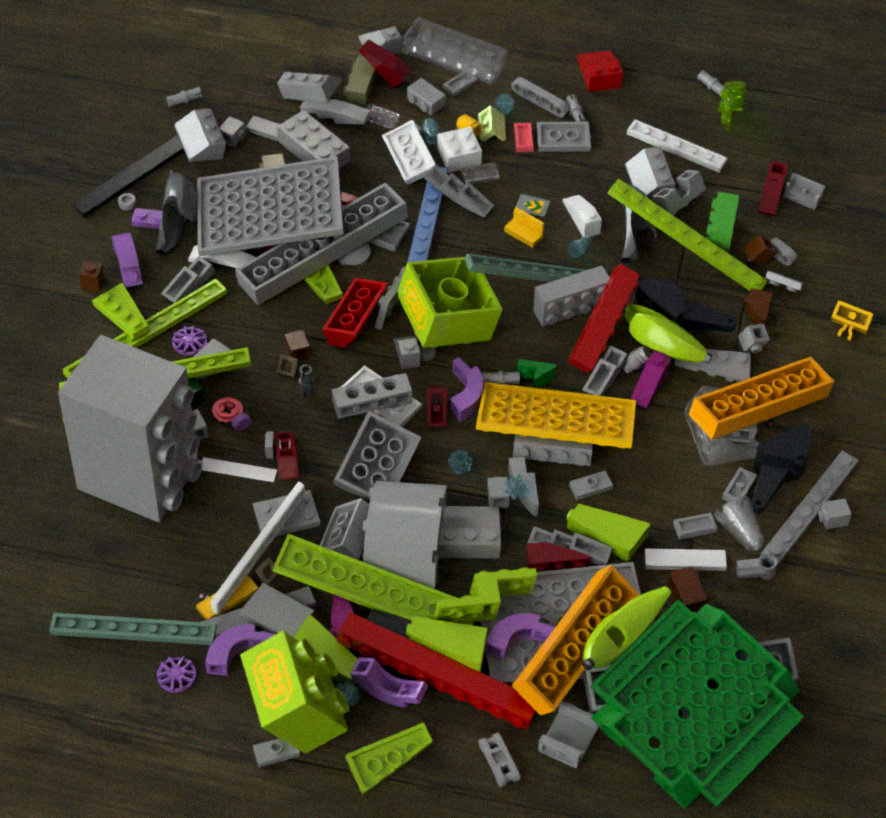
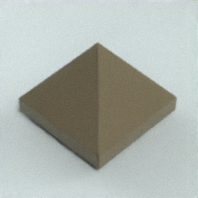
(287, 365)
(266, 572)

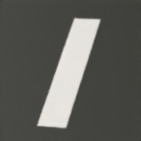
(238, 469)

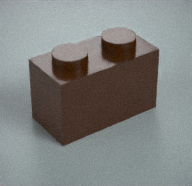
(687, 588)

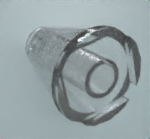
(741, 522)

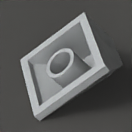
(386, 38)

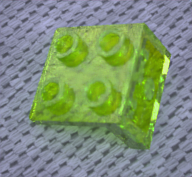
(731, 100)

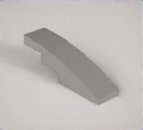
(338, 111)
(461, 193)
(598, 551)

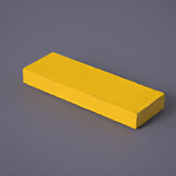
(243, 592)

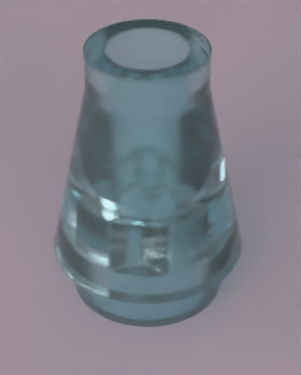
(579, 246)

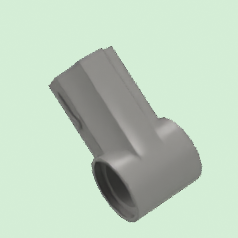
(755, 567)

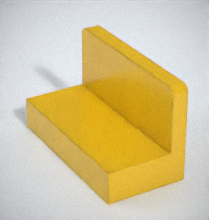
(525, 228)

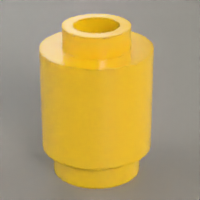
(467, 121)

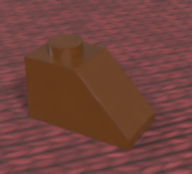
(757, 305)

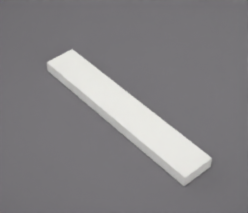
(677, 146)

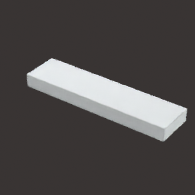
(683, 558)

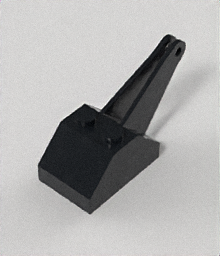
(669, 301)
(780, 462)

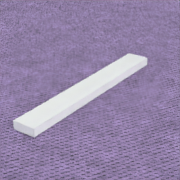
(257, 548)

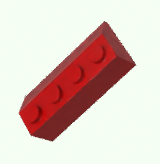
(353, 311)

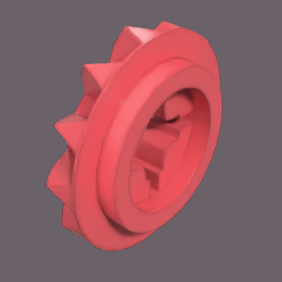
(229, 403)

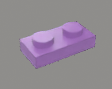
(146, 218)

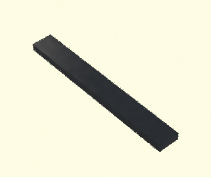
(129, 177)

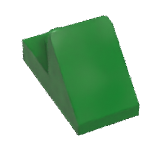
(539, 371)

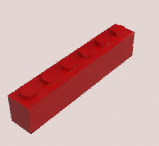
(603, 318)

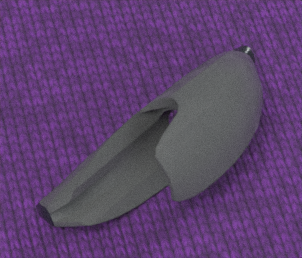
(172, 220)
(634, 224)

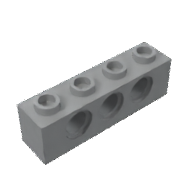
(372, 395)

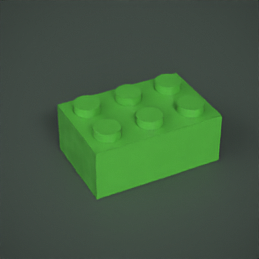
(722, 220)

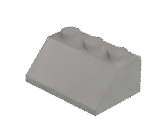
(308, 86)
(201, 136)
(650, 171)
(345, 529)

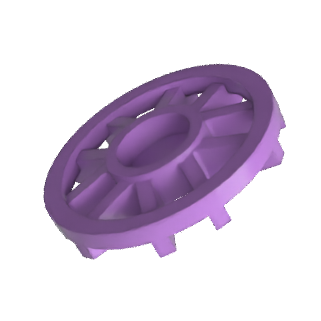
(189, 341)
(176, 674)

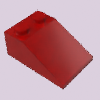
(600, 70)

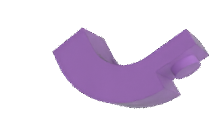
(127, 259)
(468, 401)
(513, 629)
(231, 643)
(385, 687)

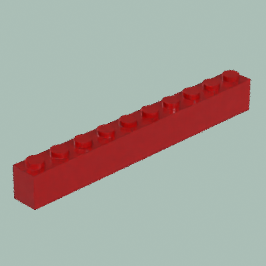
(435, 670)

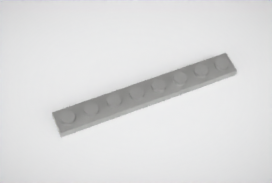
(810, 506)

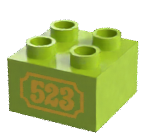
(448, 302)
(295, 691)

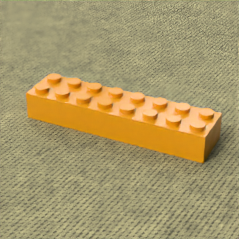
(760, 398)
(561, 656)

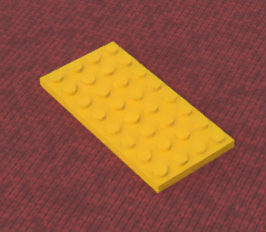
(556, 415)

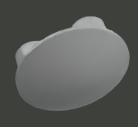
(357, 256)

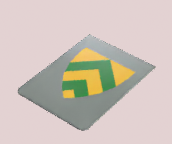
(533, 205)

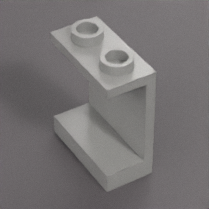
(568, 735)

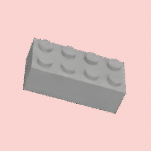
(311, 140)
(569, 295)

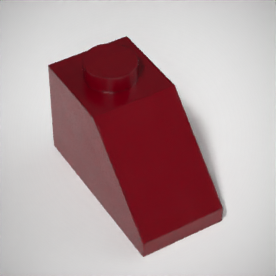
(436, 406)

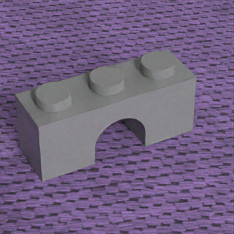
(689, 187)

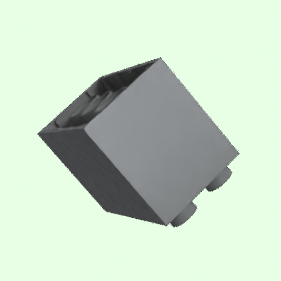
(131, 428)

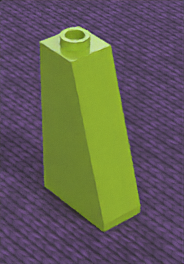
(618, 531)
(453, 640)
(325, 642)

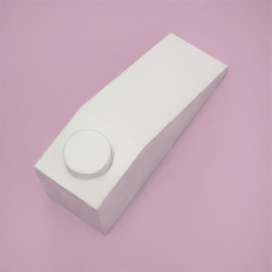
(583, 215)

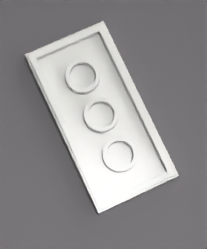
(409, 152)
(397, 414)

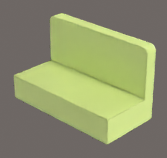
(492, 124)

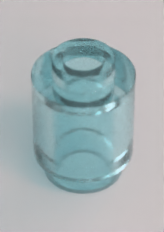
(430, 130)

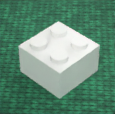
(459, 149)

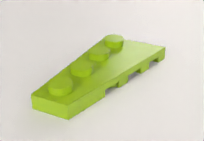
(324, 285)
(122, 311)
(381, 759)

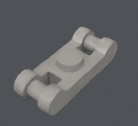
(499, 759)

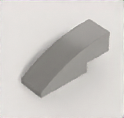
(189, 280)
(605, 372)
(530, 500)

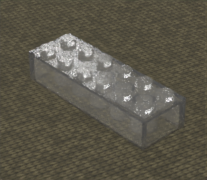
(454, 50)

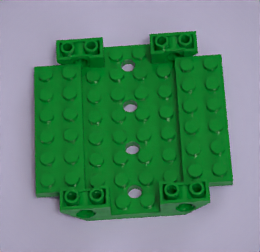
(726, 726)

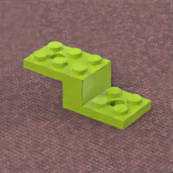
(485, 595)

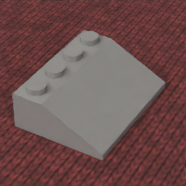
(376, 454)
(470, 532)

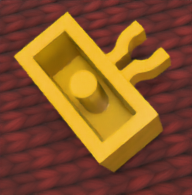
(851, 317)

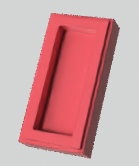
(523, 137)

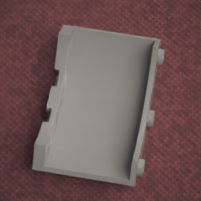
(405, 529)

